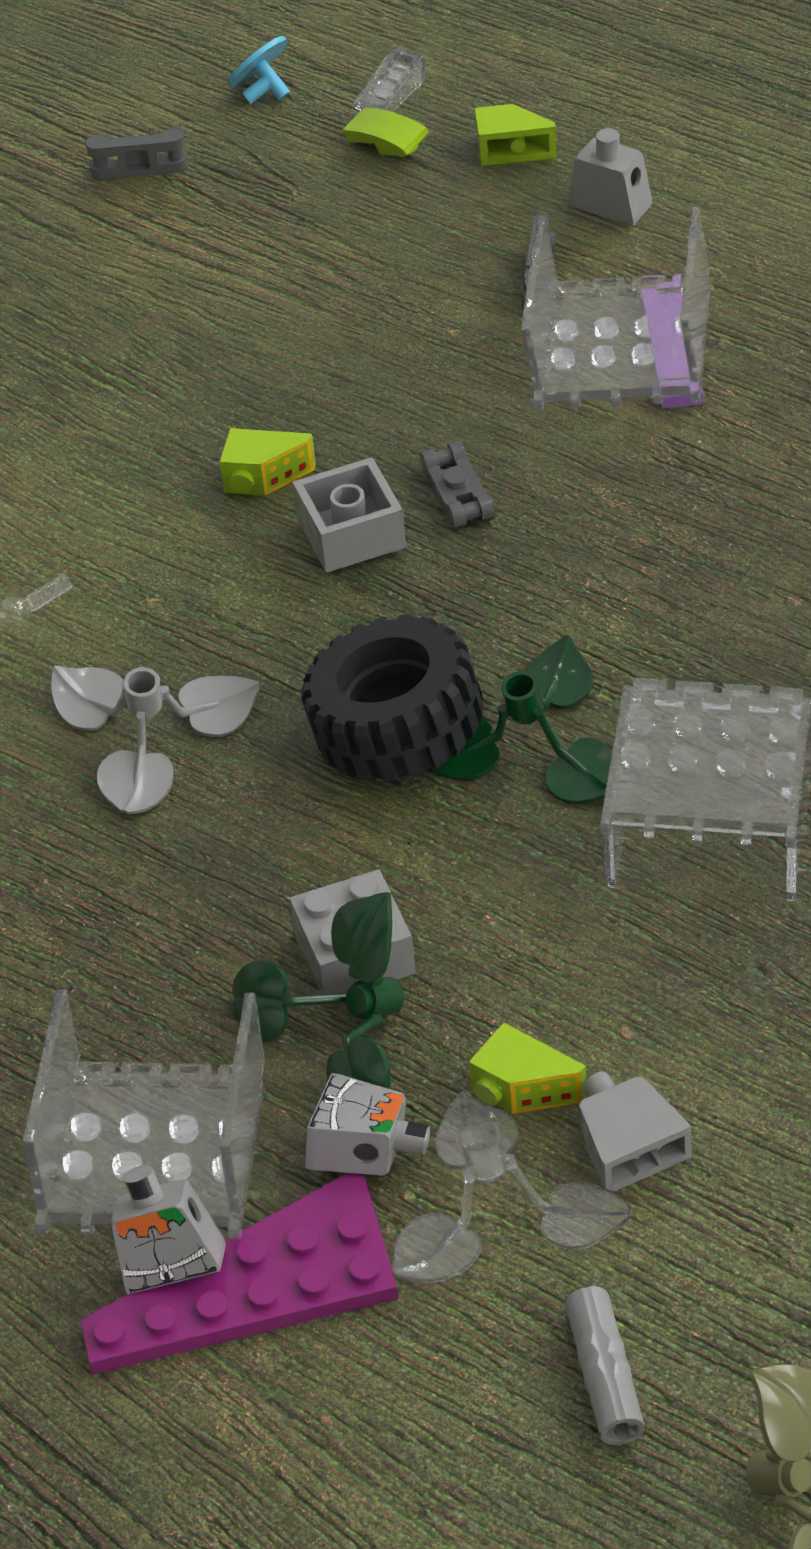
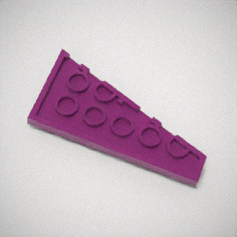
(283, 1271)

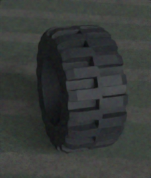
(396, 736)

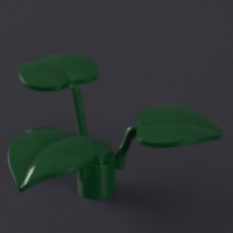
(555, 678)
(360, 939)

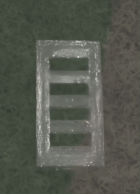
(393, 80)

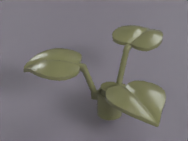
(785, 1422)

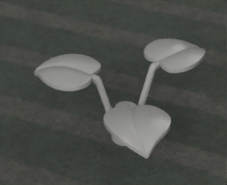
(142, 780)

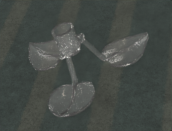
(478, 1141)

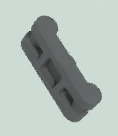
(137, 155)
(457, 486)

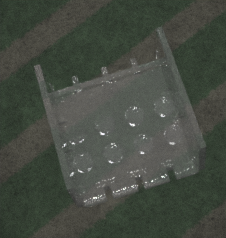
(615, 334)
(709, 765)
(100, 1124)

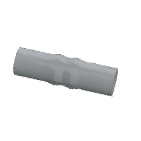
(604, 1366)

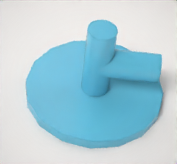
(258, 64)

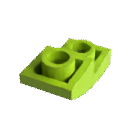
(389, 131)

